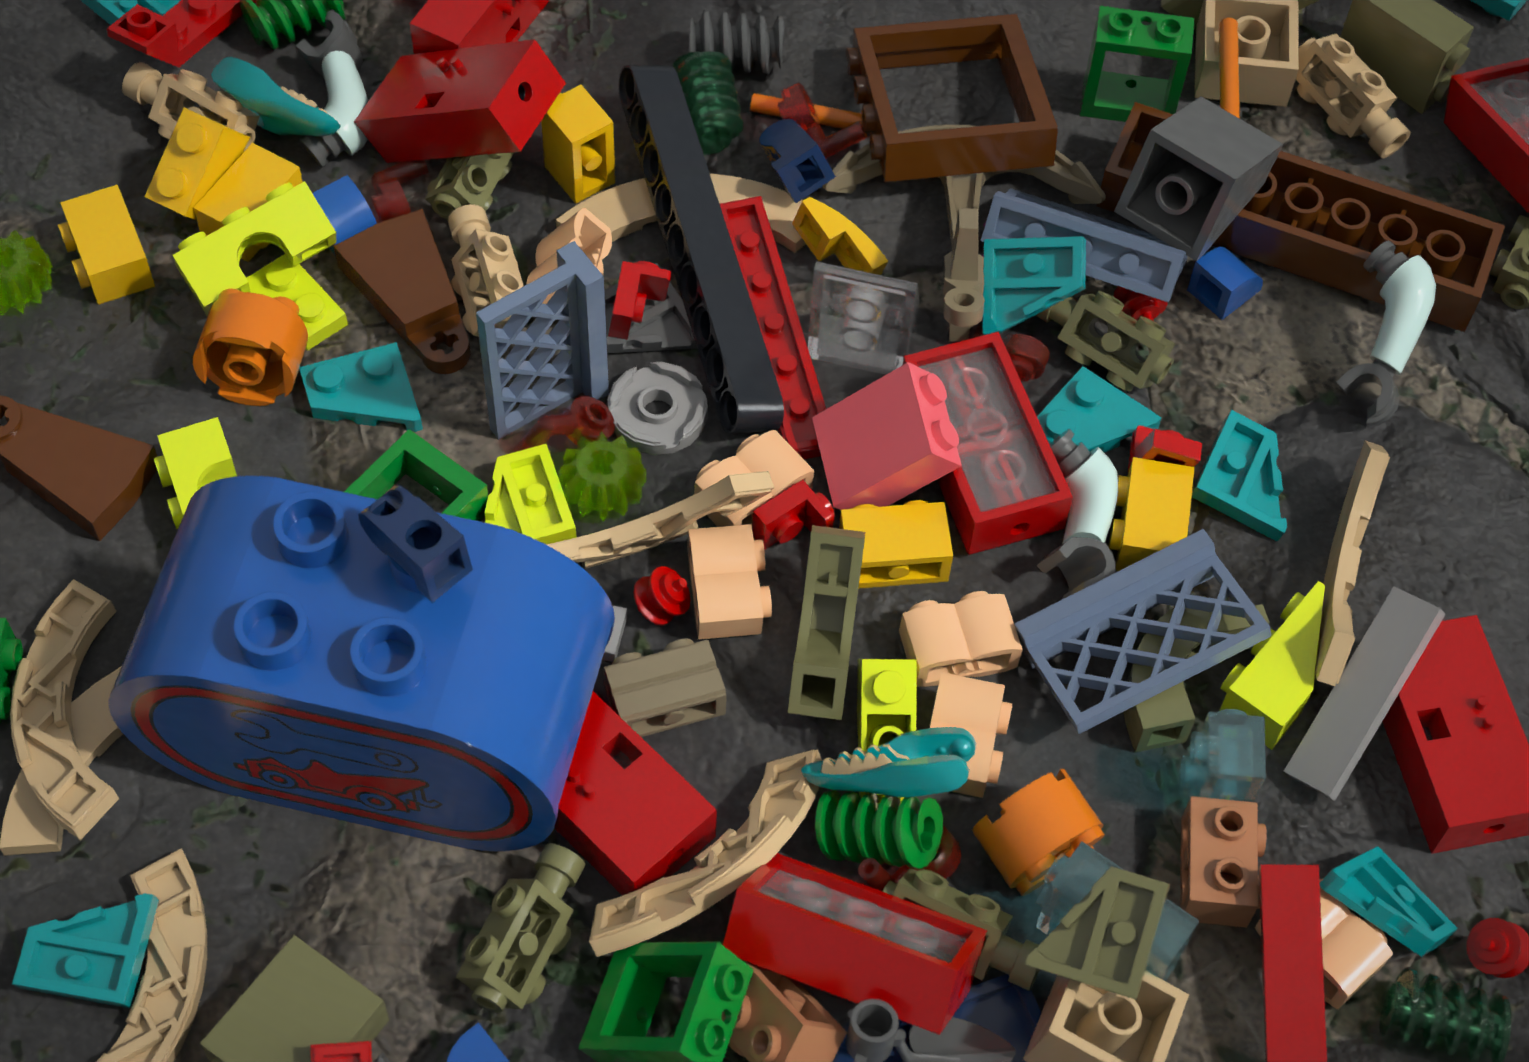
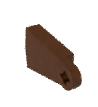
(408, 285)
(75, 466)

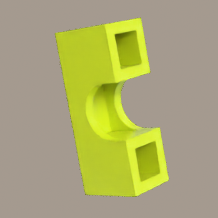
(288, 220)
(191, 460)

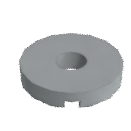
(661, 432)

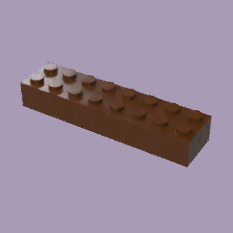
(1331, 221)

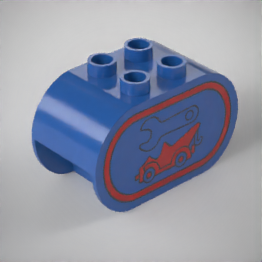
(327, 684)

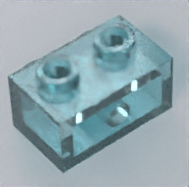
(1226, 757)

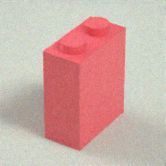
(887, 439)

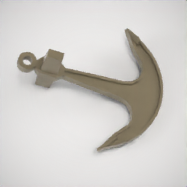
(963, 265)

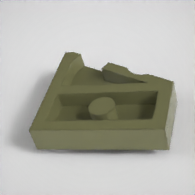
(1106, 934)

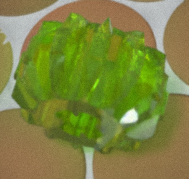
(23, 272)
(602, 476)

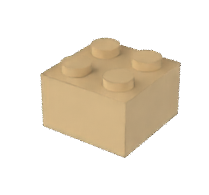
(1265, 49)
(1103, 1026)

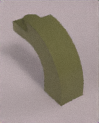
(826, 623)
(1169, 715)

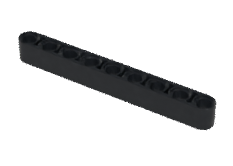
(700, 250)

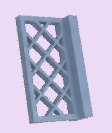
(1112, 249)
(578, 334)
(1122, 603)

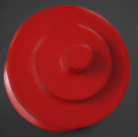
(1139, 304)
(662, 595)
(1498, 948)

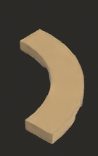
(630, 207)
(668, 523)
(1336, 626)
(43, 711)
(26, 823)
(720, 869)
(174, 966)

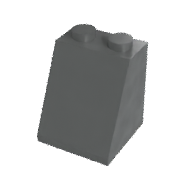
(1196, 176)

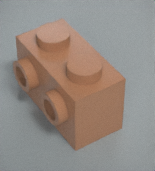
(1221, 860)
(783, 1022)

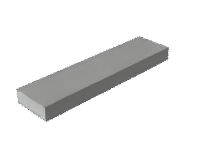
(1364, 693)

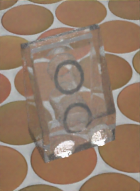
(861, 318)

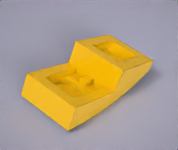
(830, 233)

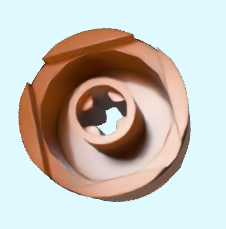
(251, 347)
(1036, 828)

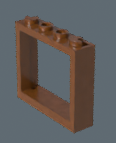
(955, 150)

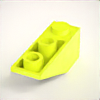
(1283, 668)
(885, 701)

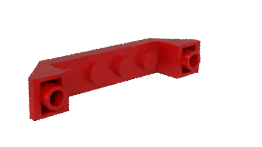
(178, 32)

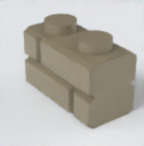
(666, 687)

